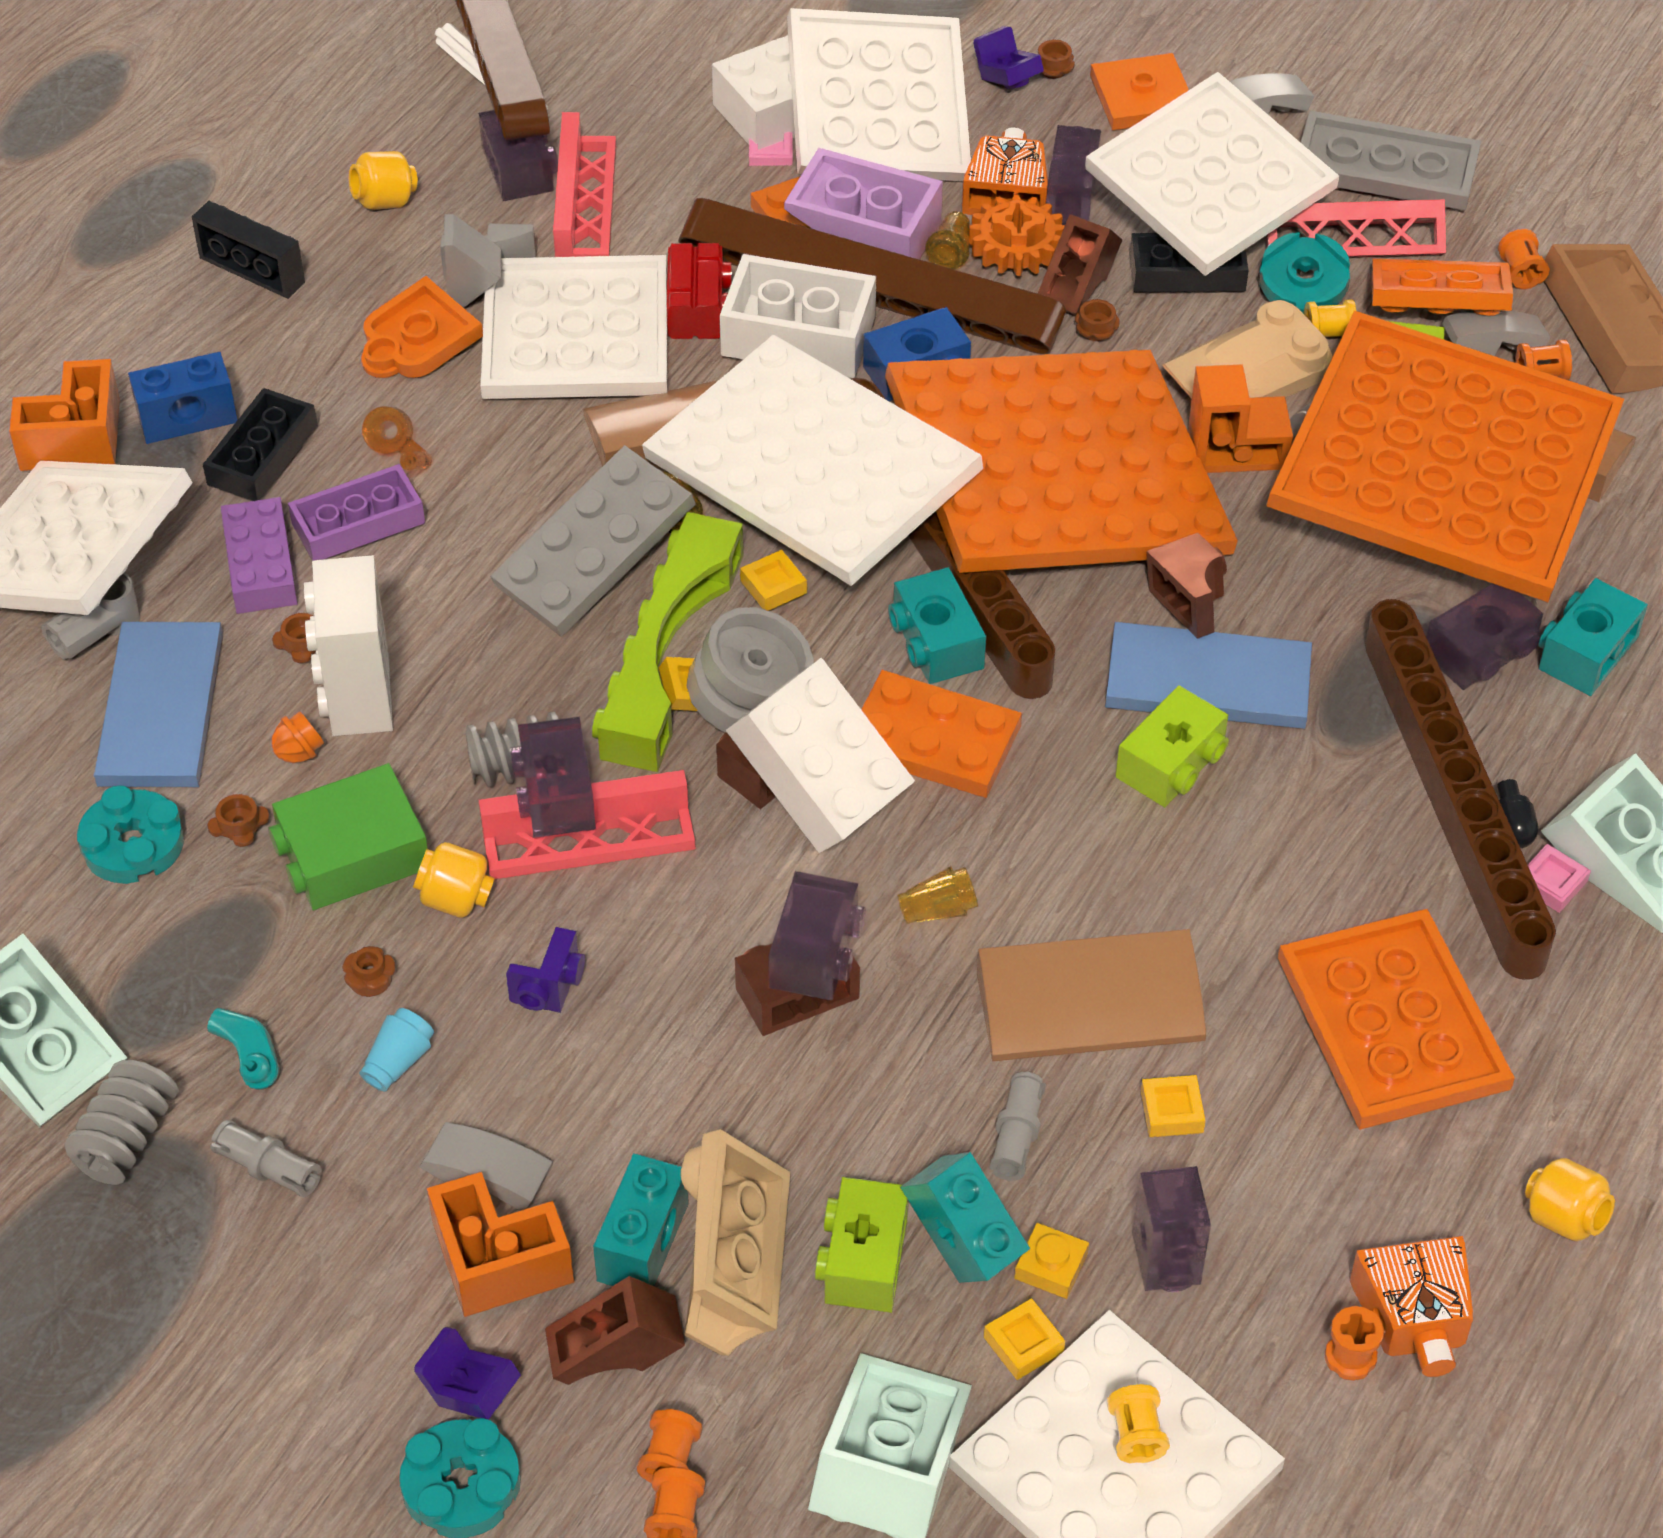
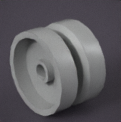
(743, 663)

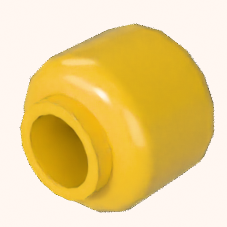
(382, 180)
(453, 880)
(1570, 1199)

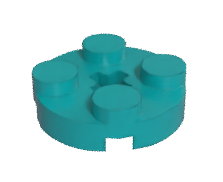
(1322, 255)
(125, 811)
(451, 1446)

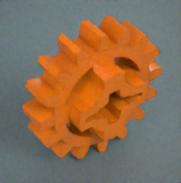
(1015, 234)

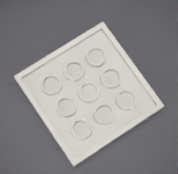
(880, 90)
(1211, 173)
(576, 328)
(78, 529)
(1055, 1463)

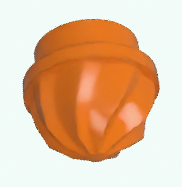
(295, 739)

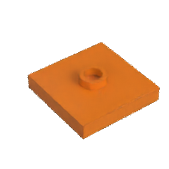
(1137, 87)

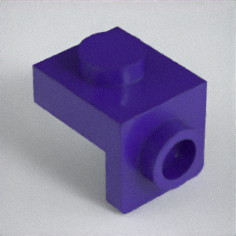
(1002, 62)
(550, 984)
(465, 1377)

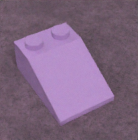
(867, 202)

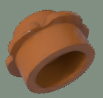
(1056, 58)
(1097, 320)
(368, 981)

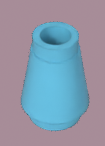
(396, 1048)

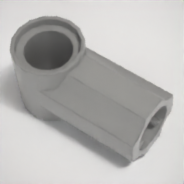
(74, 632)

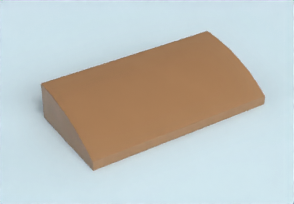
(1611, 311)
(636, 419)
(1091, 995)

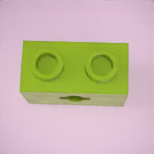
(1172, 746)
(869, 1271)

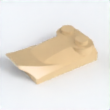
(1277, 351)
(736, 1241)

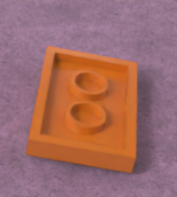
(1441, 286)
(942, 732)

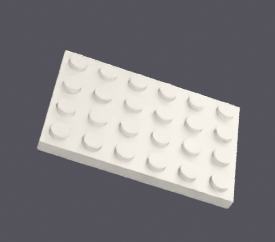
(813, 458)

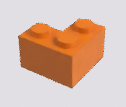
(72, 425)
(1233, 429)
(495, 1256)

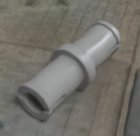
(1017, 1126)
(265, 1158)

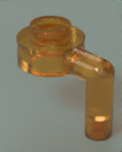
(413, 455)

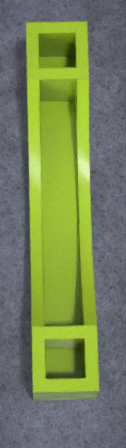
(638, 713)

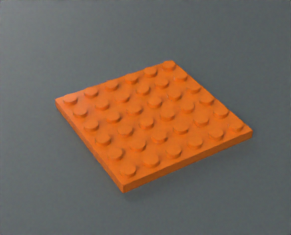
(1074, 455)
(1447, 455)

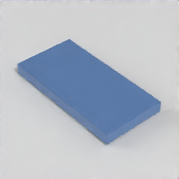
(1240, 674)
(159, 704)

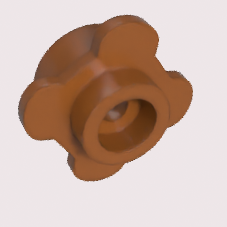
(293, 637)
(235, 809)

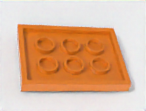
(1394, 1019)

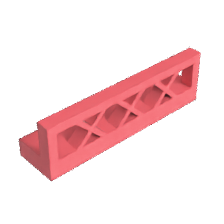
(570, 188)
(1371, 213)
(624, 803)

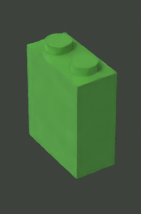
(348, 837)

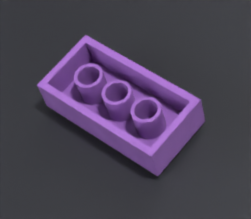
(356, 513)
(258, 555)

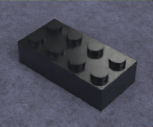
(248, 249)
(1163, 269)
(260, 445)

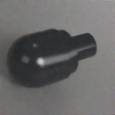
(1519, 812)

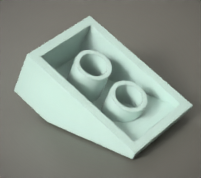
(1618, 836)
(47, 1036)
(889, 1448)

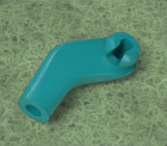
(253, 1044)

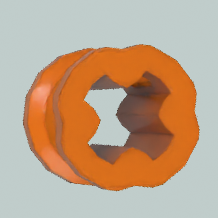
(1523, 259)
(1558, 354)
(1354, 1342)
(670, 1442)
(674, 1503)

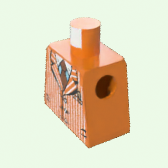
(1005, 169)
(1419, 1297)

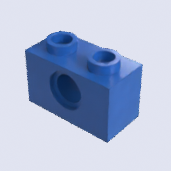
(916, 339)
(183, 397)

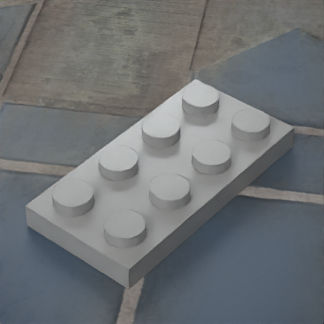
(1394, 158)
(593, 540)

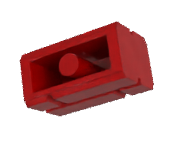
(696, 290)

